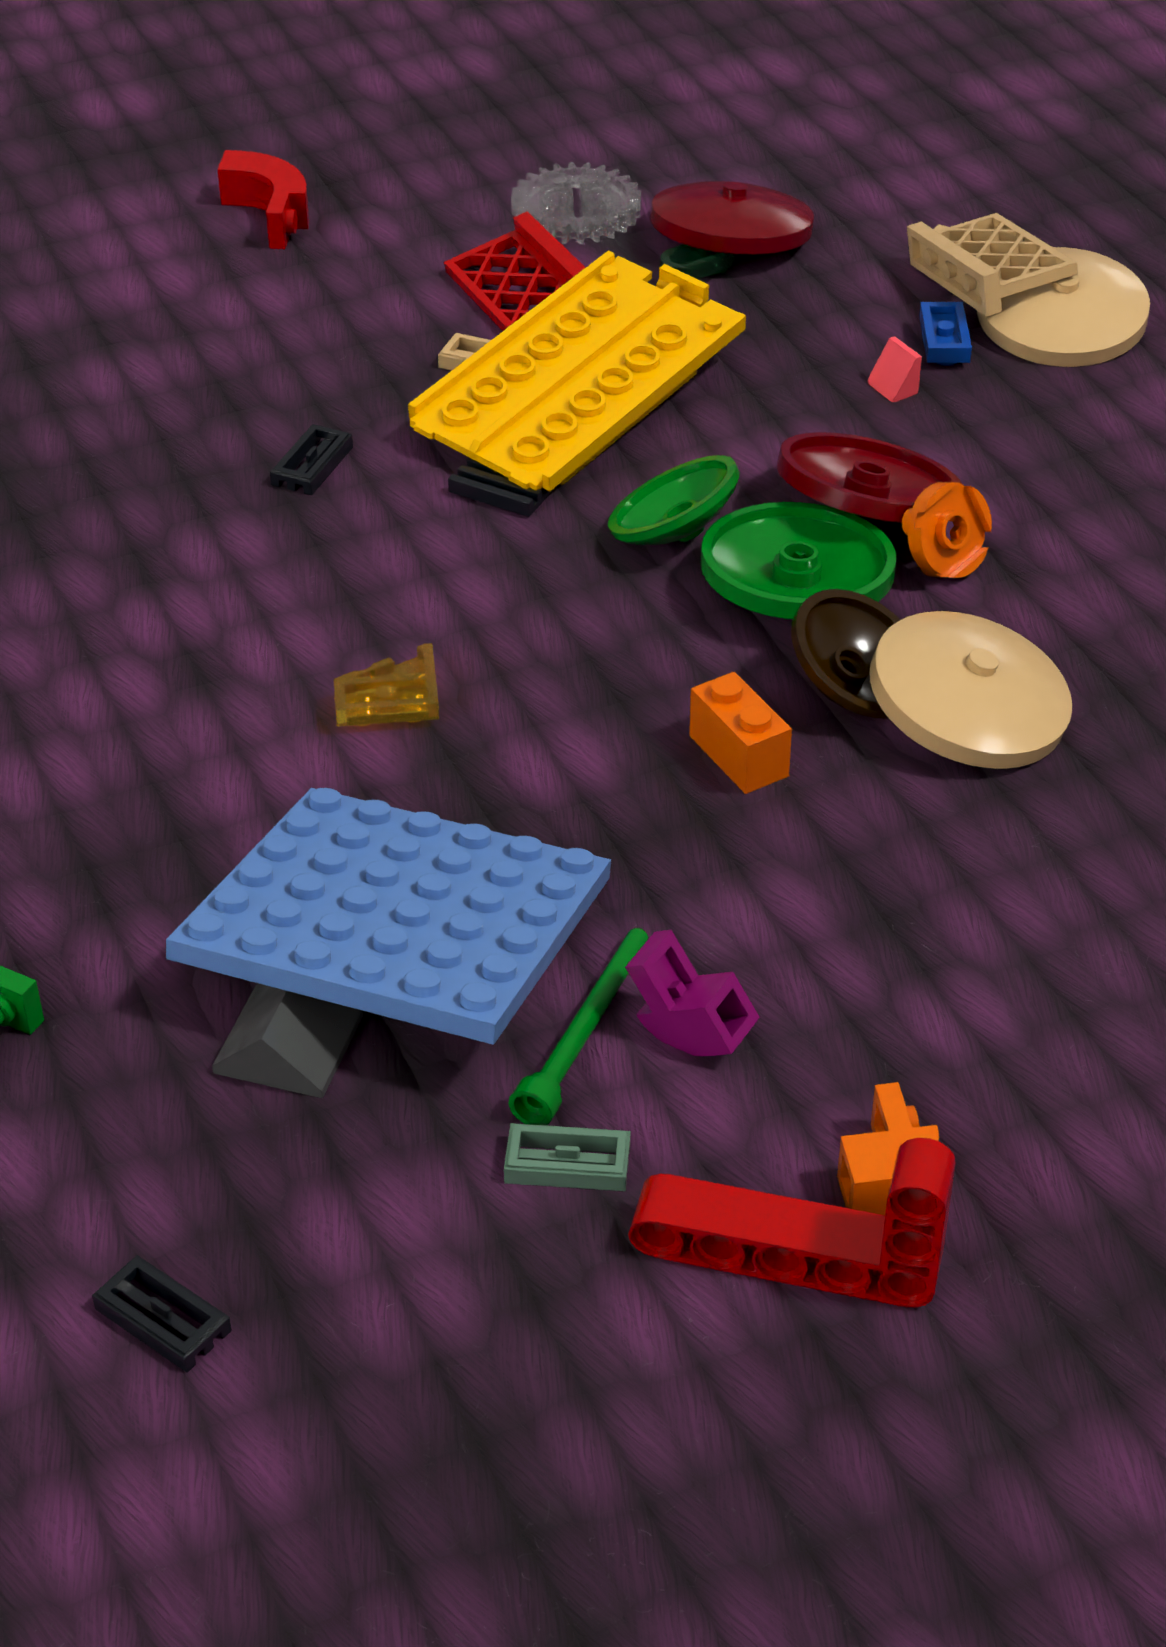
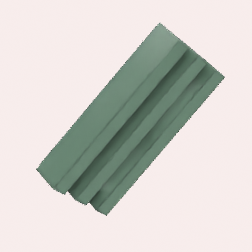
(567, 1164)

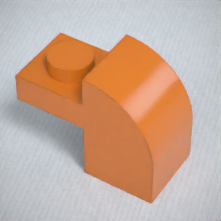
(869, 1158)

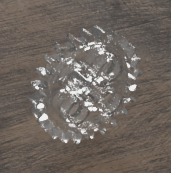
(605, 201)

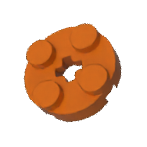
(927, 524)

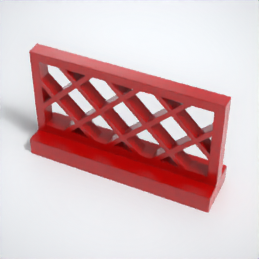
(535, 249)

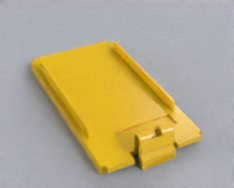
(576, 371)

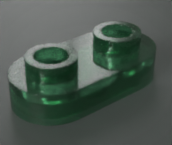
(697, 261)

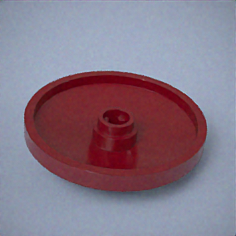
(732, 217)
(858, 473)

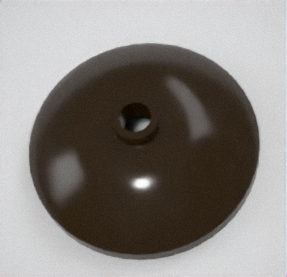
(835, 644)

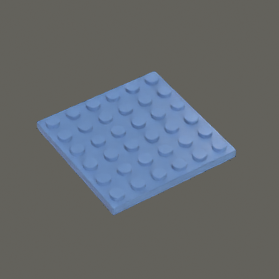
(394, 913)

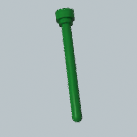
(539, 1095)

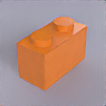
(740, 732)

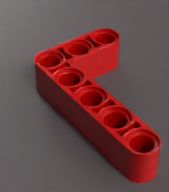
(809, 1242)

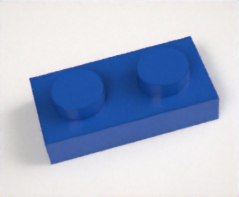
(945, 333)

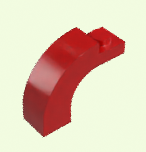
(266, 184)

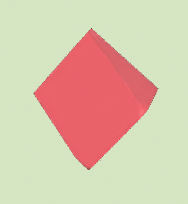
(896, 371)

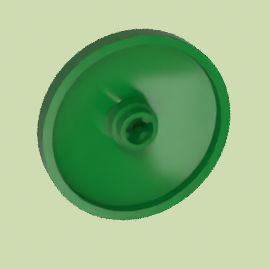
(787, 551)

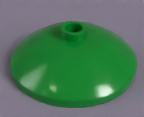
(675, 502)

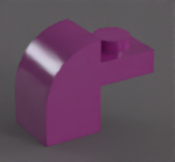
(688, 1009)

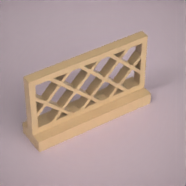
(981, 254)

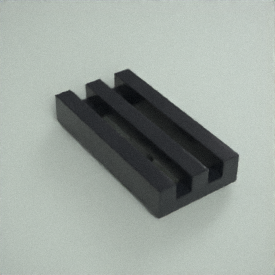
(319, 460)
(492, 488)
(156, 1337)

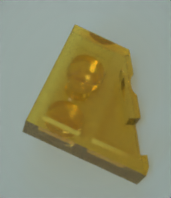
(389, 692)

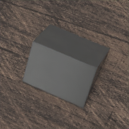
(288, 1041)

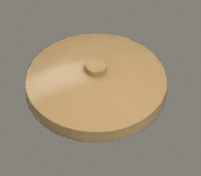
(1076, 317)
(970, 689)

